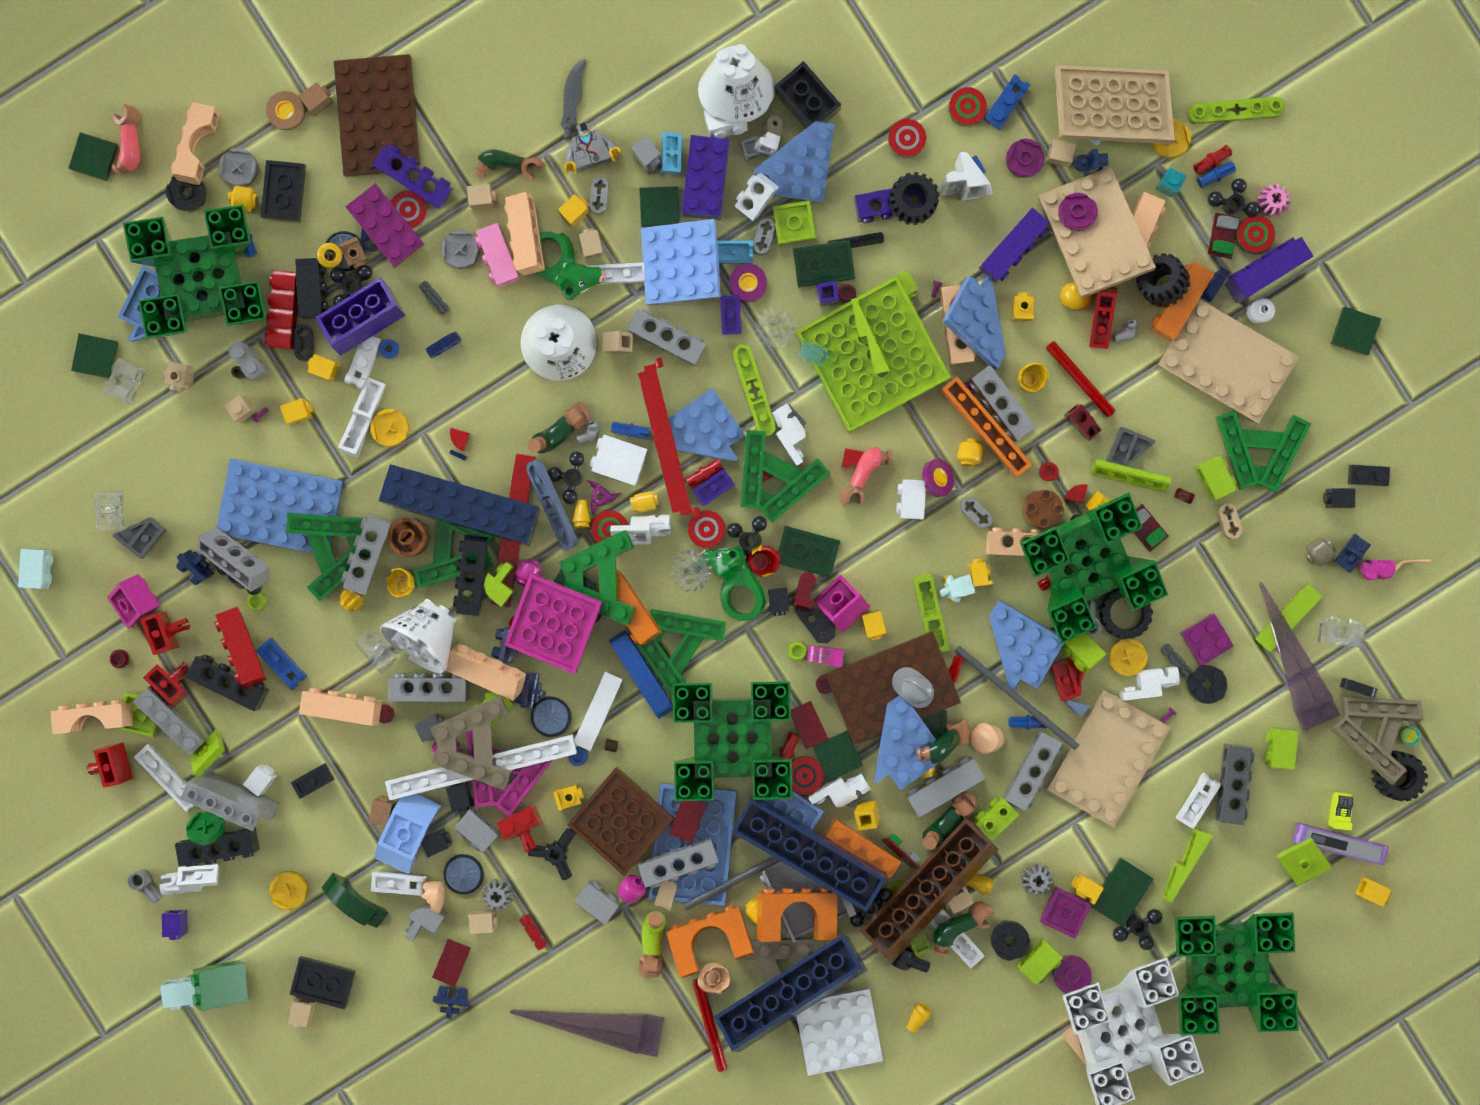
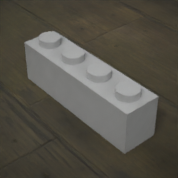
(169, 720)
(945, 786)

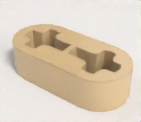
(1234, 519)

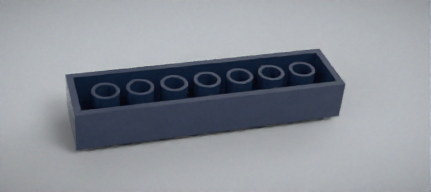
(459, 505)
(810, 853)
(790, 993)

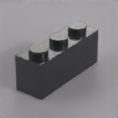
(310, 288)

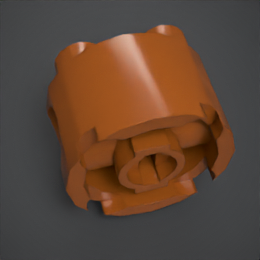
(1042, 509)
(408, 537)

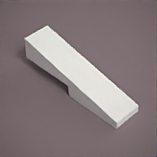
(362, 416)
(598, 711)
(962, 944)

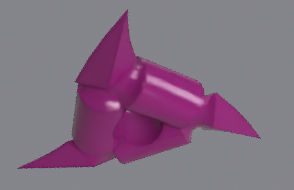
(597, 488)

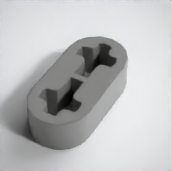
(603, 196)
(768, 237)
(973, 516)

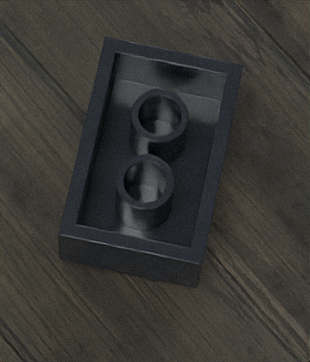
(807, 96)

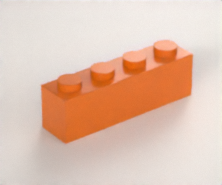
(1174, 317)
(642, 623)
(862, 846)

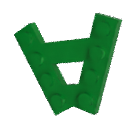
(1283, 443)
(798, 480)
(317, 529)
(605, 556)
(443, 565)
(695, 630)

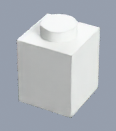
(260, 779)

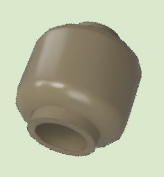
(1320, 552)

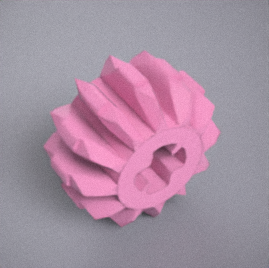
(1280, 203)

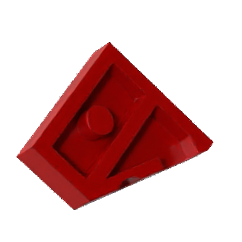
(1067, 679)

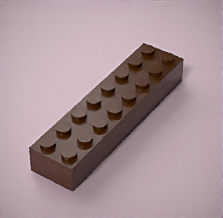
(929, 890)

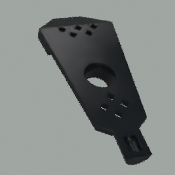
(820, 624)

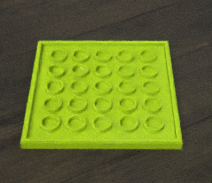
(849, 369)

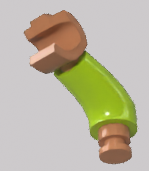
(651, 944)

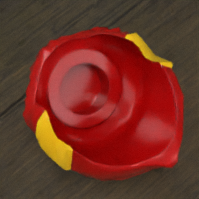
(763, 561)

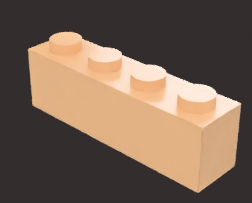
(1146, 214)
(524, 233)
(485, 672)
(340, 707)

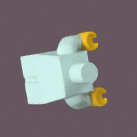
(957, 587)

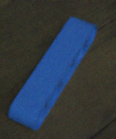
(641, 674)

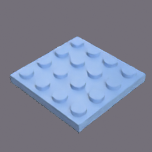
(681, 262)

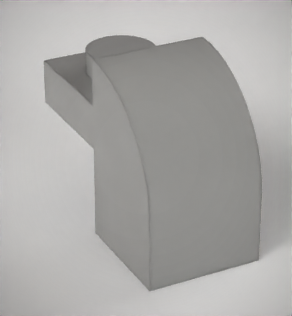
(424, 917)

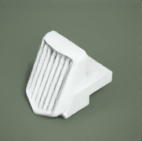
(966, 180)

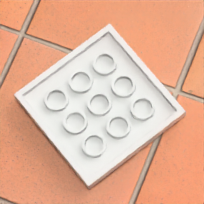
(840, 1032)

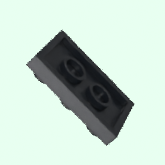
(283, 191)
(322, 982)

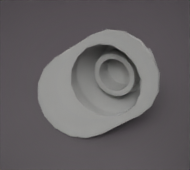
(913, 687)

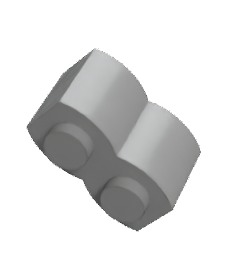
(249, 363)

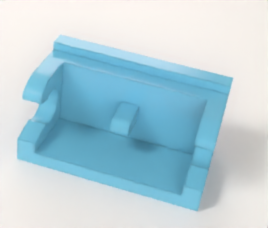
(671, 153)
(735, 252)

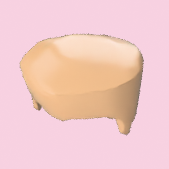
(986, 738)
(434, 895)
(714, 978)

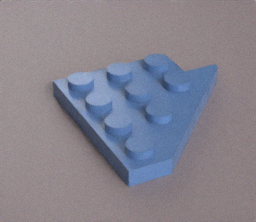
(801, 164)
(144, 287)
(976, 320)
(706, 428)
(1023, 645)
(900, 737)

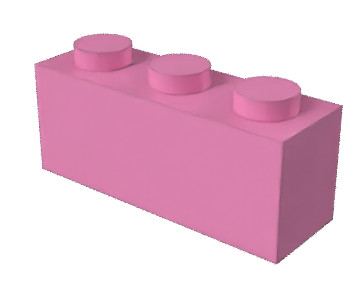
(497, 255)

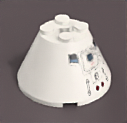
(736, 86)
(574, 347)
(422, 633)

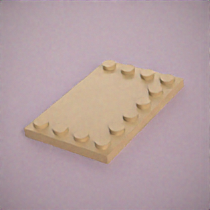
(1114, 104)
(1107, 250)
(1228, 361)
(1111, 758)

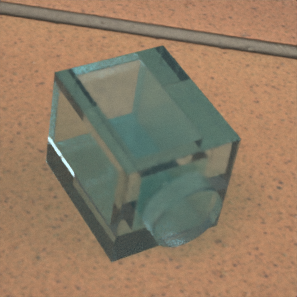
(813, 353)

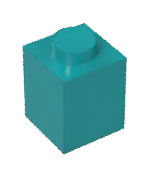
(1171, 182)

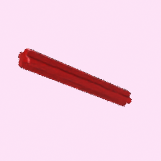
(1080, 379)
(710, 1027)

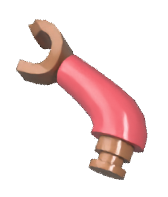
(130, 150)
(868, 462)

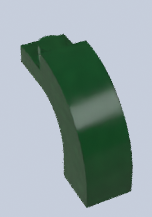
(351, 903)

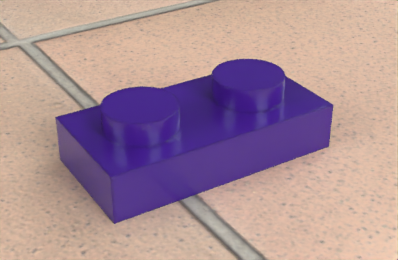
(730, 314)
(713, 487)

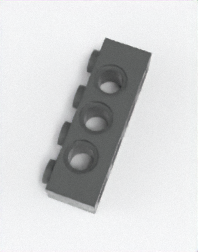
(1228, 775)

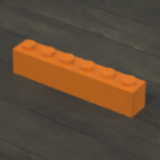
(985, 427)

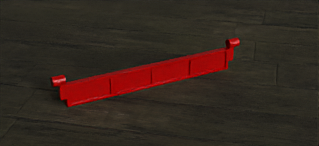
(664, 440)

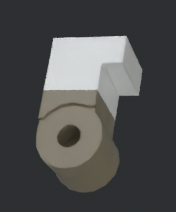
(771, 136)

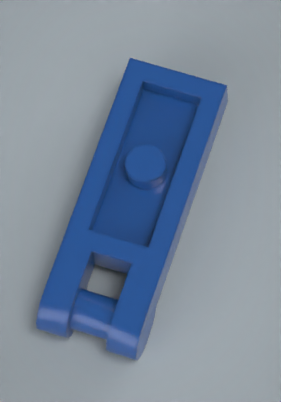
(1006, 102)
(281, 663)

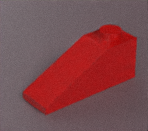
(1103, 318)

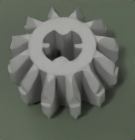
(1040, 886)
(493, 900)

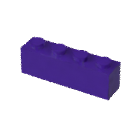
(1014, 244)

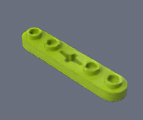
(1254, 109)
(748, 372)

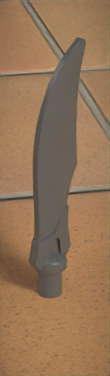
(572, 96)

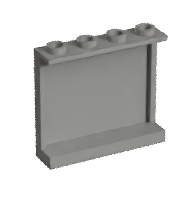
(229, 800)
(799, 915)

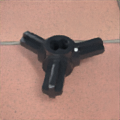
(560, 860)

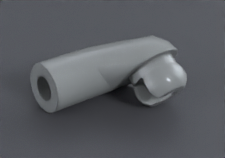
(1128, 331)
(591, 432)

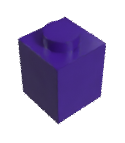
(827, 293)
(174, 924)

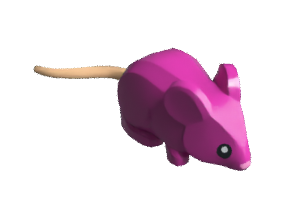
(1381, 568)

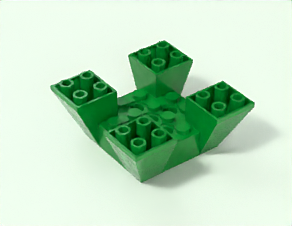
(170, 314)
(1100, 528)
(696, 775)
(1203, 941)

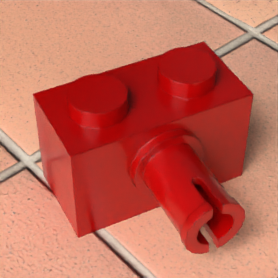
(161, 632)
(168, 684)
(111, 765)
(520, 826)

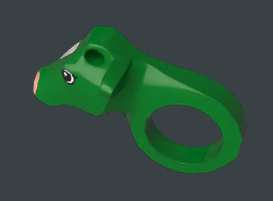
(566, 273)
(731, 567)

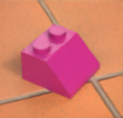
(133, 600)
(841, 603)

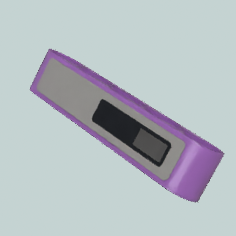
(1342, 844)

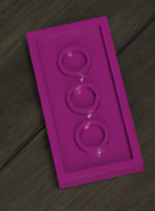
(384, 225)

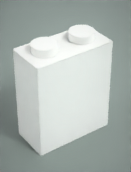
(618, 460)

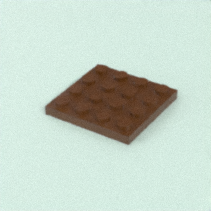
(620, 821)

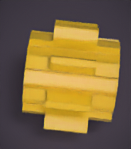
(351, 600)

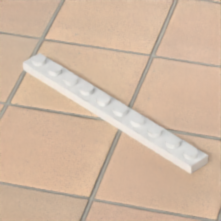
(508, 759)

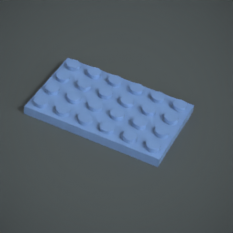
(261, 496)
(715, 823)

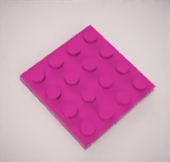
(553, 623)

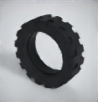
(1110, 627)

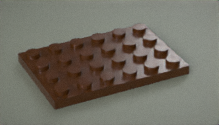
(375, 111)
(867, 687)

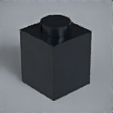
(1339, 498)
(778, 601)
(459, 797)
(436, 842)

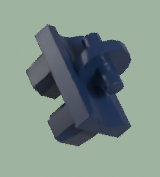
(1091, 162)
(1352, 553)
(196, 565)
(503, 653)
(531, 691)
(443, 998)

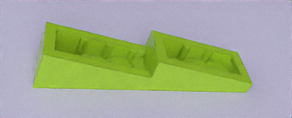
(864, 330)
(930, 609)
(1179, 873)

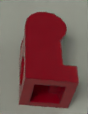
(1083, 421)
(806, 584)

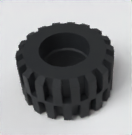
(920, 183)
(1170, 291)
(1412, 785)

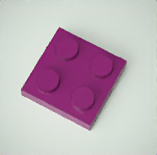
(1207, 639)
(1065, 912)

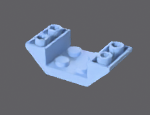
(406, 831)

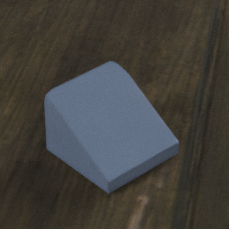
(1077, 707)

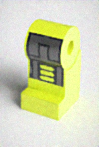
(1341, 811)

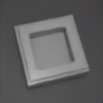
(748, 148)

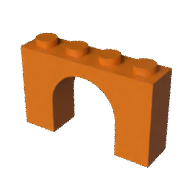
(773, 903)
(683, 938)

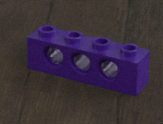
(385, 163)
(867, 215)

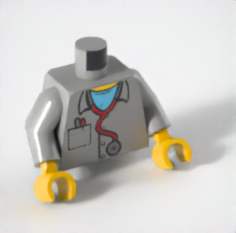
(589, 150)

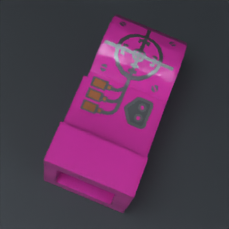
(825, 655)

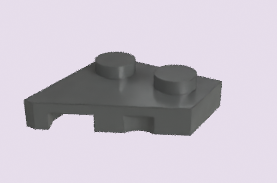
(1128, 447)
(141, 536)

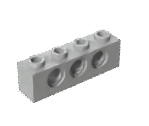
(644, 317)
(1001, 392)
(233, 559)
(360, 583)
(398, 692)
(1041, 742)
(653, 879)

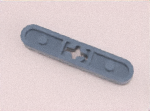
(547, 495)

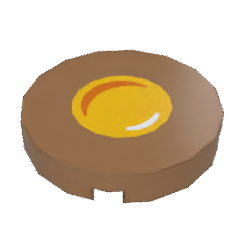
(285, 110)

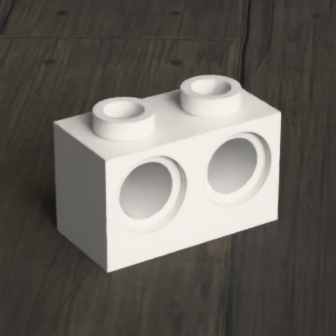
(759, 199)

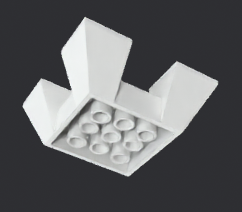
(1133, 1000)

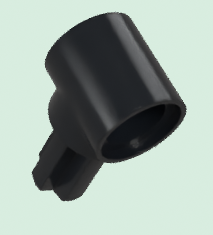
(907, 960)

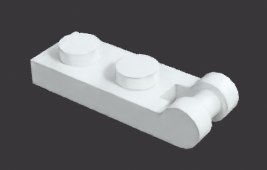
(363, 361)
(1198, 801)
(397, 883)

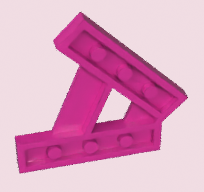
(510, 798)

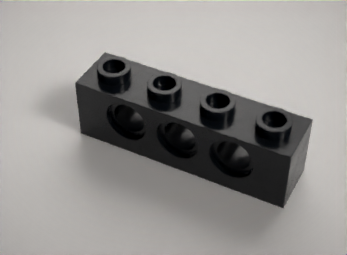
(478, 546)
(199, 673)
(246, 838)

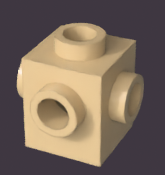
(178, 376)

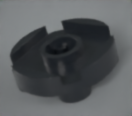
(182, 202)
(1199, 676)
(1012, 951)

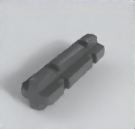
(433, 296)
(1176, 660)

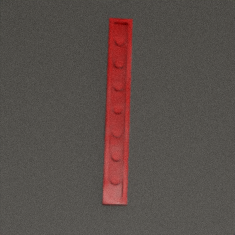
(519, 491)

